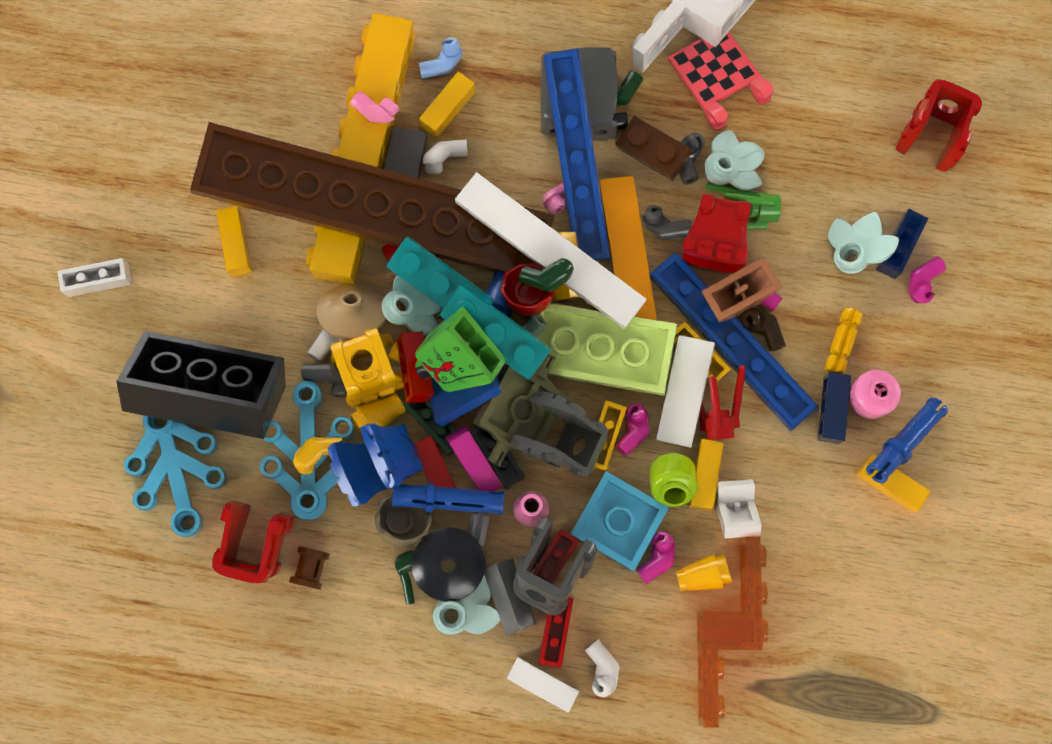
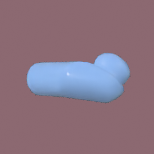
(445, 62)

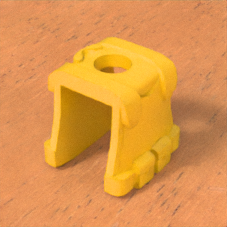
(374, 382)

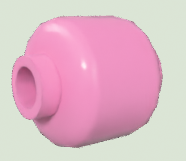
(874, 394)

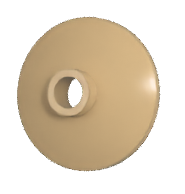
(350, 310)

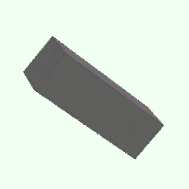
(512, 611)

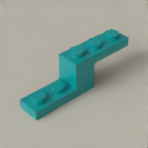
(454, 291)

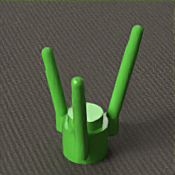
(763, 207)

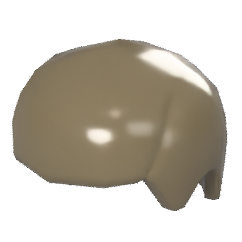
(401, 524)

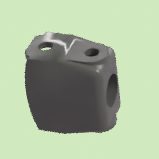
(600, 89)

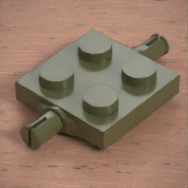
(514, 412)

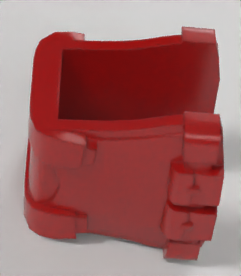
(968, 105)
(718, 236)
(224, 559)

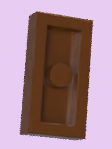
(653, 148)

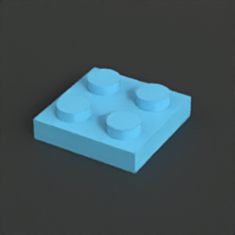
(620, 521)

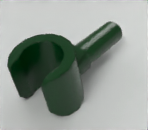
(403, 566)

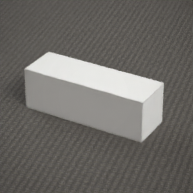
(95, 277)
(542, 684)

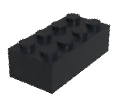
(202, 384)

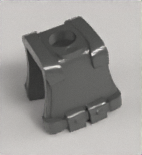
(576, 428)
(540, 592)

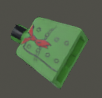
(458, 354)

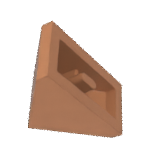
(741, 290)

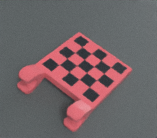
(716, 74)

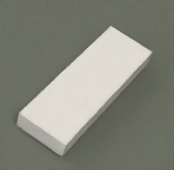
(685, 391)

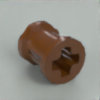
(309, 568)

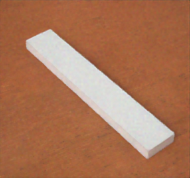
(546, 246)

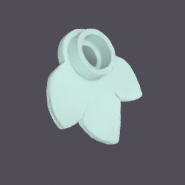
(737, 160)
(862, 239)
(418, 308)
(473, 612)

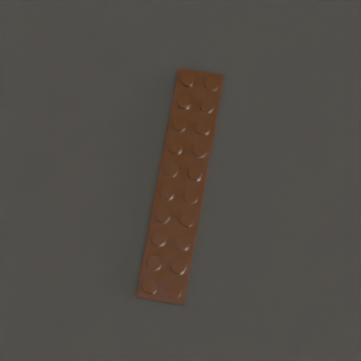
(347, 197)

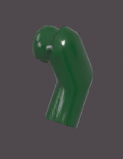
(628, 88)
(550, 277)

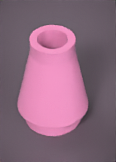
(526, 518)

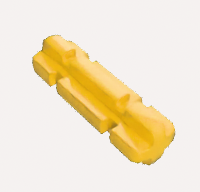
(843, 340)

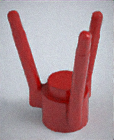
(719, 423)

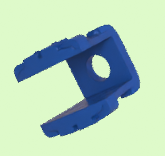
(376, 464)

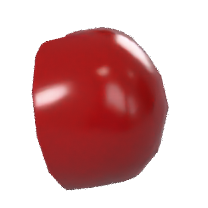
(521, 297)

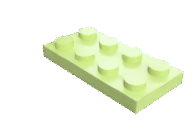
(602, 353)

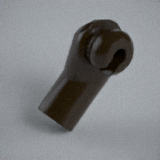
(766, 325)

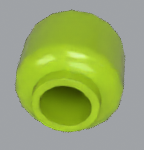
(673, 479)

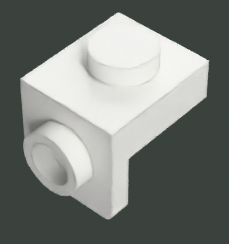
(737, 509)

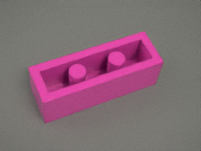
(473, 460)

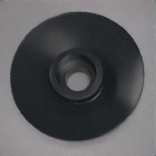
(453, 545)

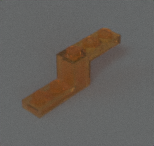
(731, 631)

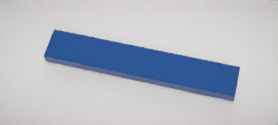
(576, 152)
(734, 343)

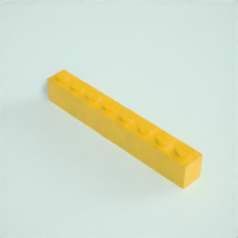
(379, 75)

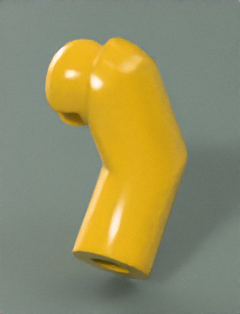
(311, 452)

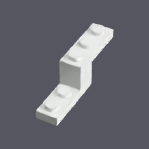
(704, 18)

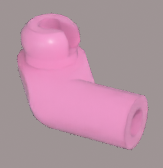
(373, 112)
(555, 199)

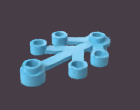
(288, 447)
(171, 464)

